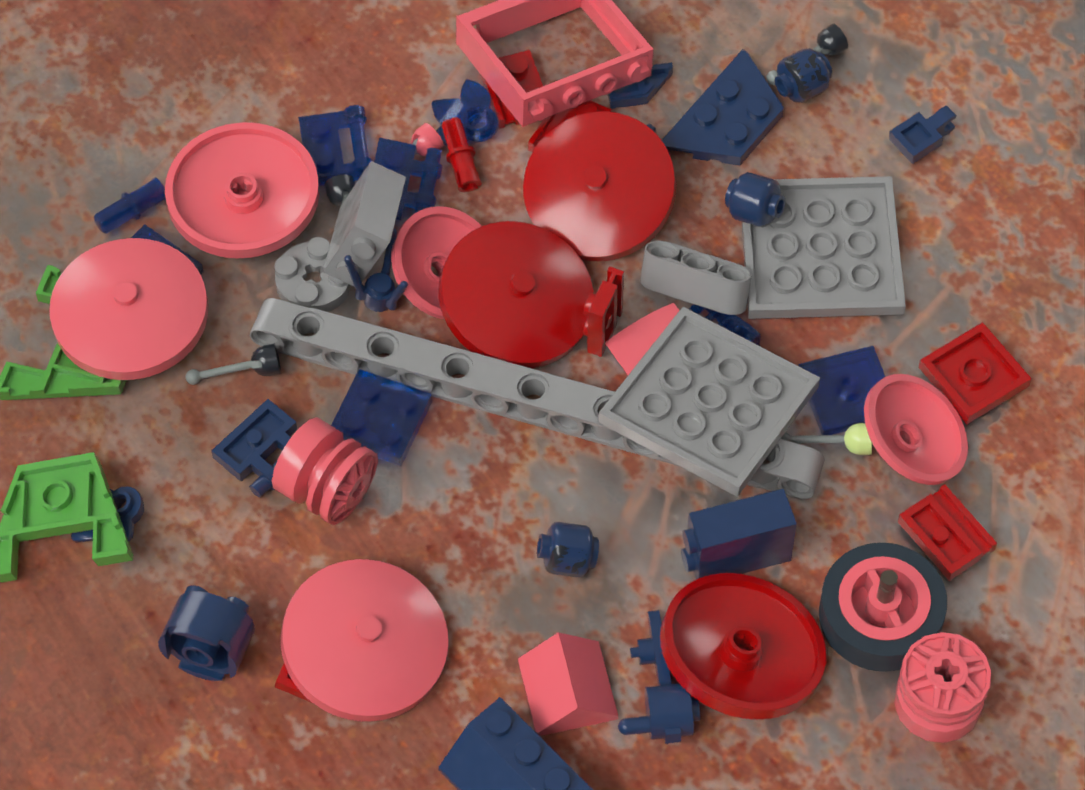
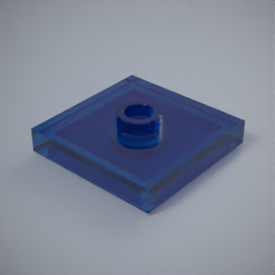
(843, 388)

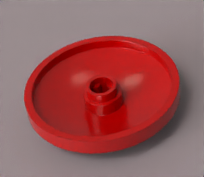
(600, 184)
(515, 293)
(743, 646)

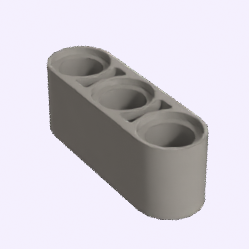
(695, 277)

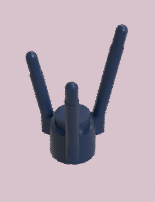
(379, 289)

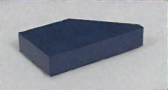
(643, 91)

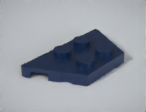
(728, 116)

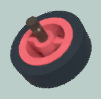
(880, 604)

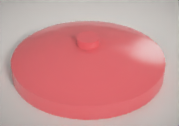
(242, 190)
(129, 309)
(364, 640)

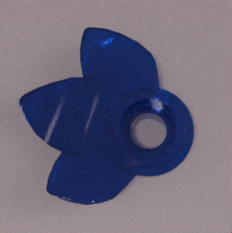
(471, 109)

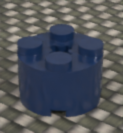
(207, 634)

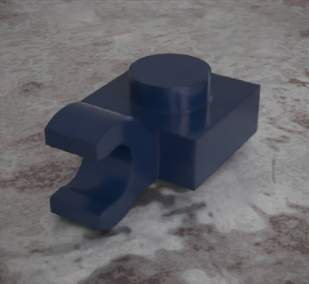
(920, 135)

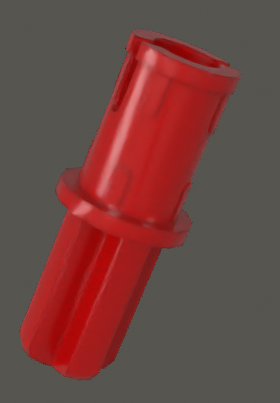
(461, 155)

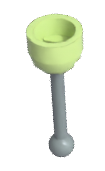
(855, 439)

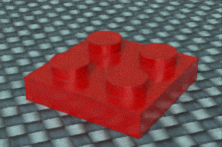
(975, 372)

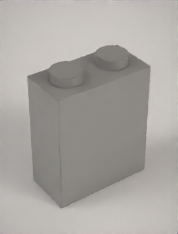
(365, 222)

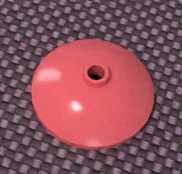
(427, 242)
(915, 429)

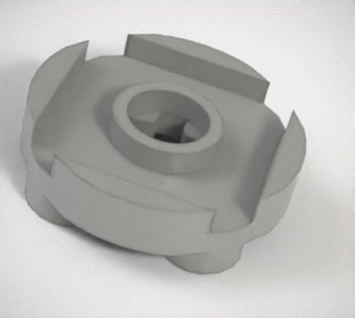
(293, 269)

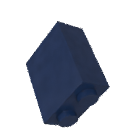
(740, 535)

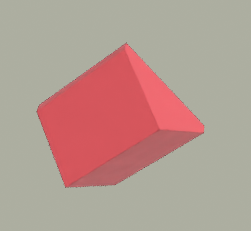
(566, 684)

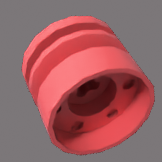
(324, 470)
(939, 708)

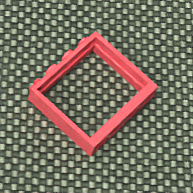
(511, 16)

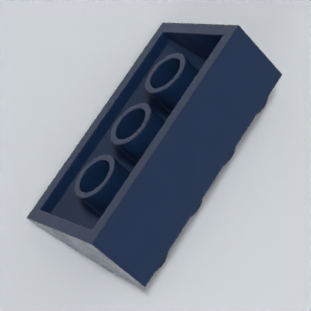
(506, 754)

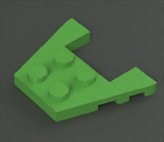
(61, 376)
(60, 500)

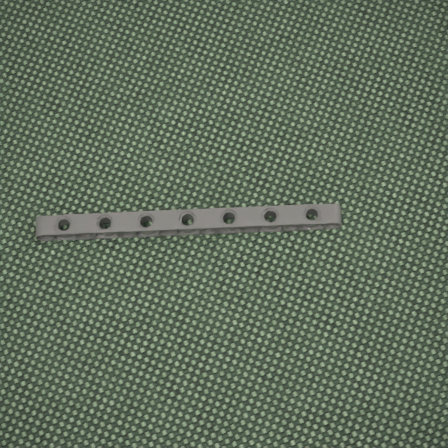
(487, 384)

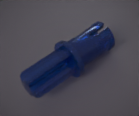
(130, 206)

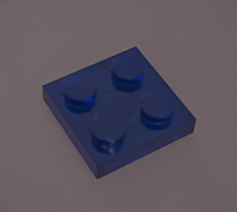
(382, 415)

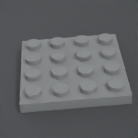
(827, 251)
(709, 401)

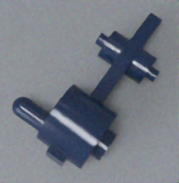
(668, 705)

